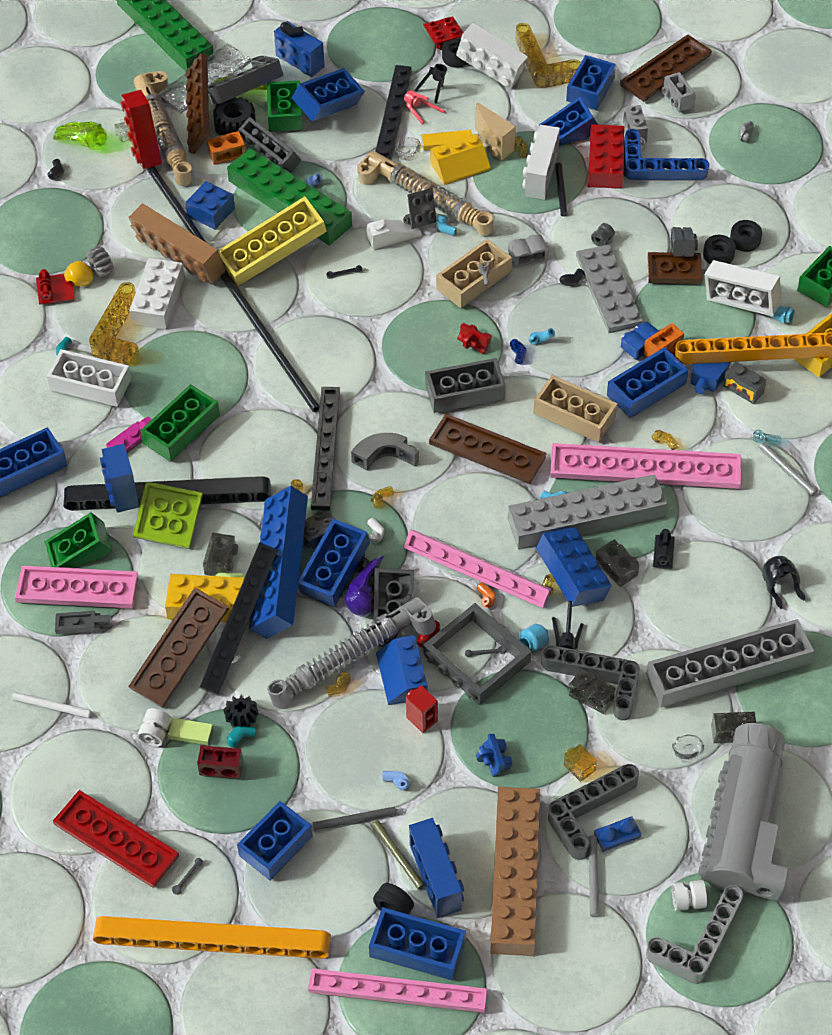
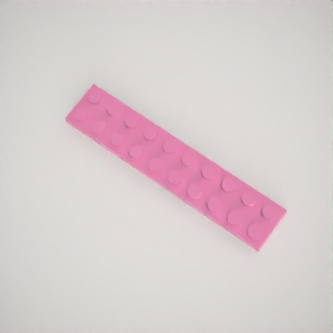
(627, 463)

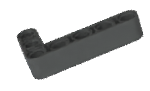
(263, 70)
(600, 664)
(586, 804)

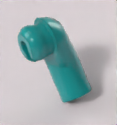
(64, 344)
(238, 733)

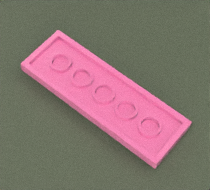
(77, 587)

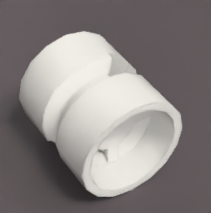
(154, 727)
(689, 895)

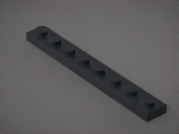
(393, 111)
(325, 448)
(238, 619)

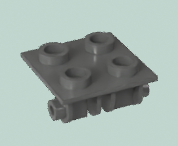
(421, 209)
(316, 527)

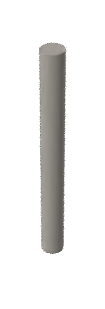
(788, 469)
(593, 876)

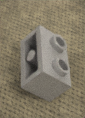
(679, 92)

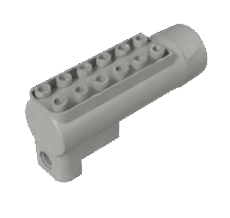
(740, 832)

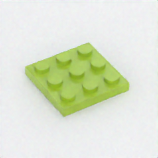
(167, 515)

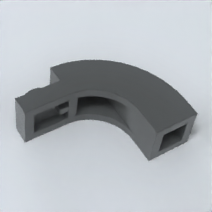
(383, 445)

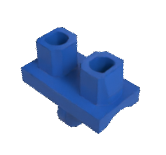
(491, 755)

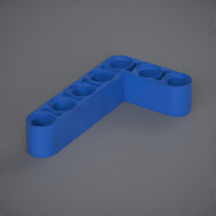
(658, 165)

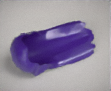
(357, 596)

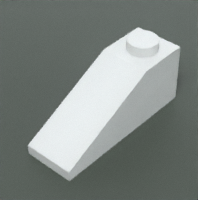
(390, 232)

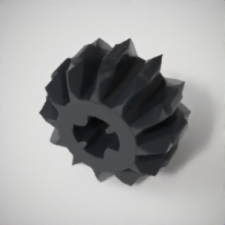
(241, 711)

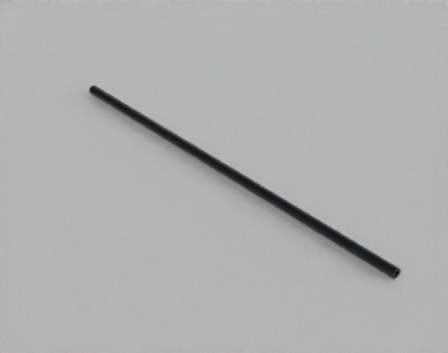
(250, 313)

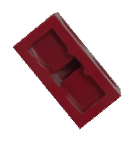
(220, 762)

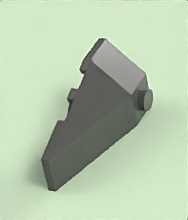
(390, 591)

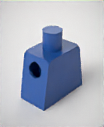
(708, 376)

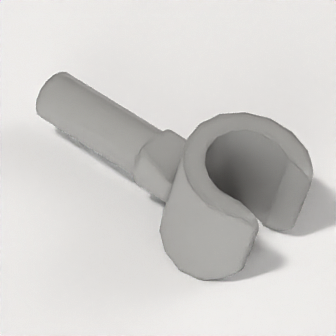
(484, 270)

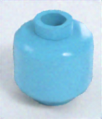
(534, 637)

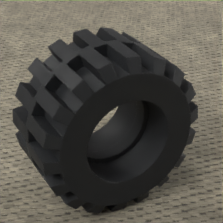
(232, 115)

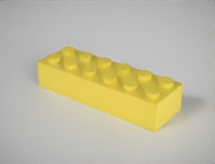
(271, 241)

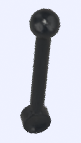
(330, 274)

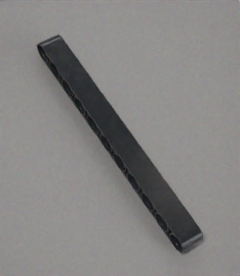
(213, 490)

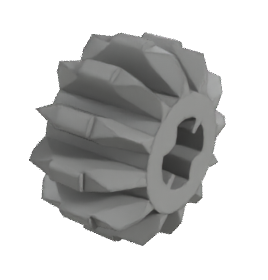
(99, 261)

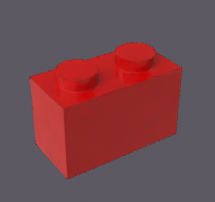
(421, 708)

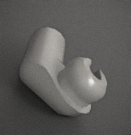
(743, 135)

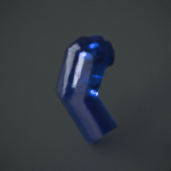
(519, 349)

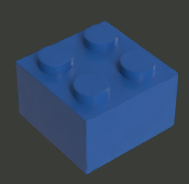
(210, 205)

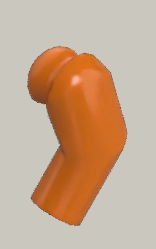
(488, 595)

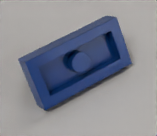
(617, 833)

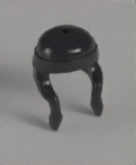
(776, 568)

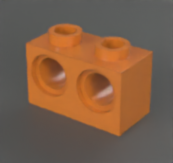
(226, 147)
(665, 338)

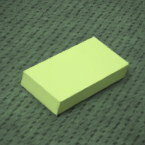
(190, 731)

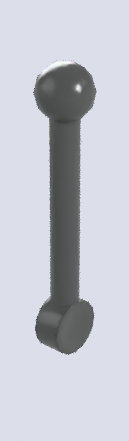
(468, 653)
(176, 889)

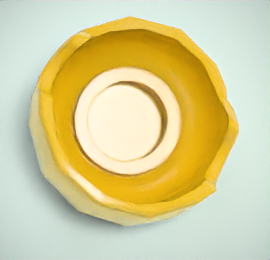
(79, 273)

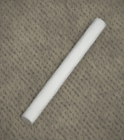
(51, 705)

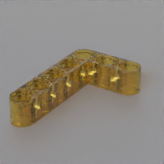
(543, 74)
(103, 338)

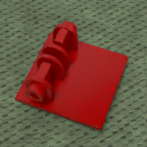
(443, 31)
(53, 288)

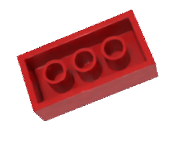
(141, 129)
(606, 156)

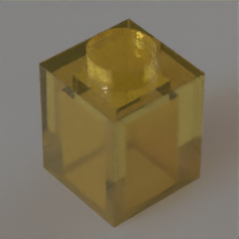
(580, 762)

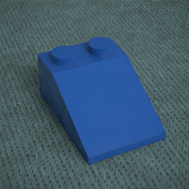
(573, 122)

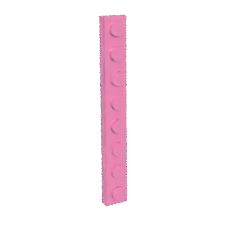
(477, 568)
(398, 990)

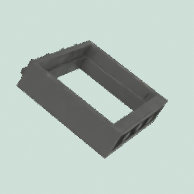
(493, 629)

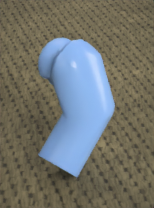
(398, 778)

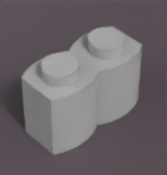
(528, 250)

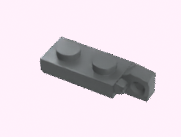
(81, 622)

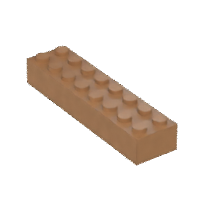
(515, 872)

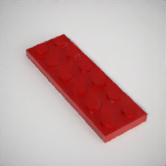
(116, 838)

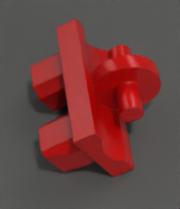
(473, 338)

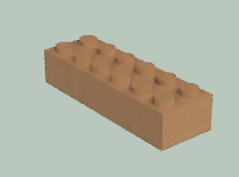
(177, 244)

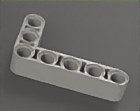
(706, 942)

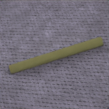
(398, 854)

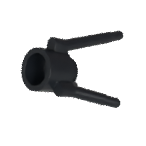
(438, 73)
(567, 639)

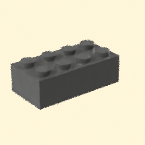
(465, 385)

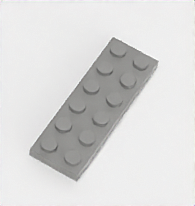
(609, 288)

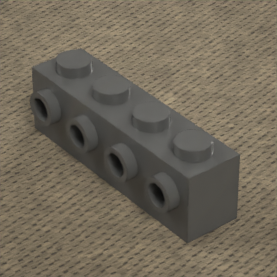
(269, 144)

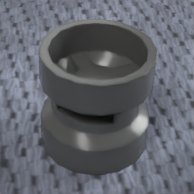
(602, 235)

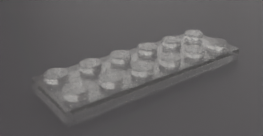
(220, 64)

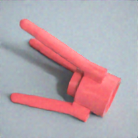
(414, 100)

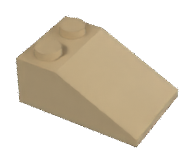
(495, 132)

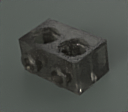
(218, 554)
(614, 564)
(592, 691)
(725, 724)

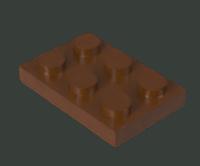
(667, 268)

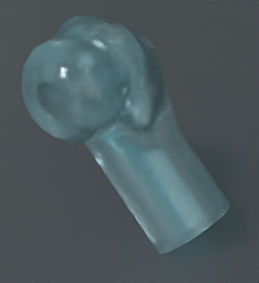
(761, 437)

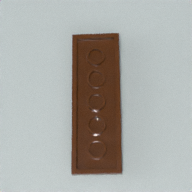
(677, 58)
(197, 103)
(487, 448)
(178, 647)

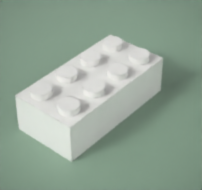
(491, 55)
(541, 162)
(743, 288)
(157, 293)
(89, 377)

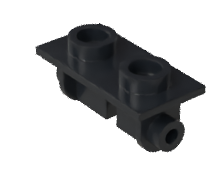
(663, 550)

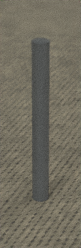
(354, 818)

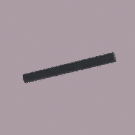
(561, 190)

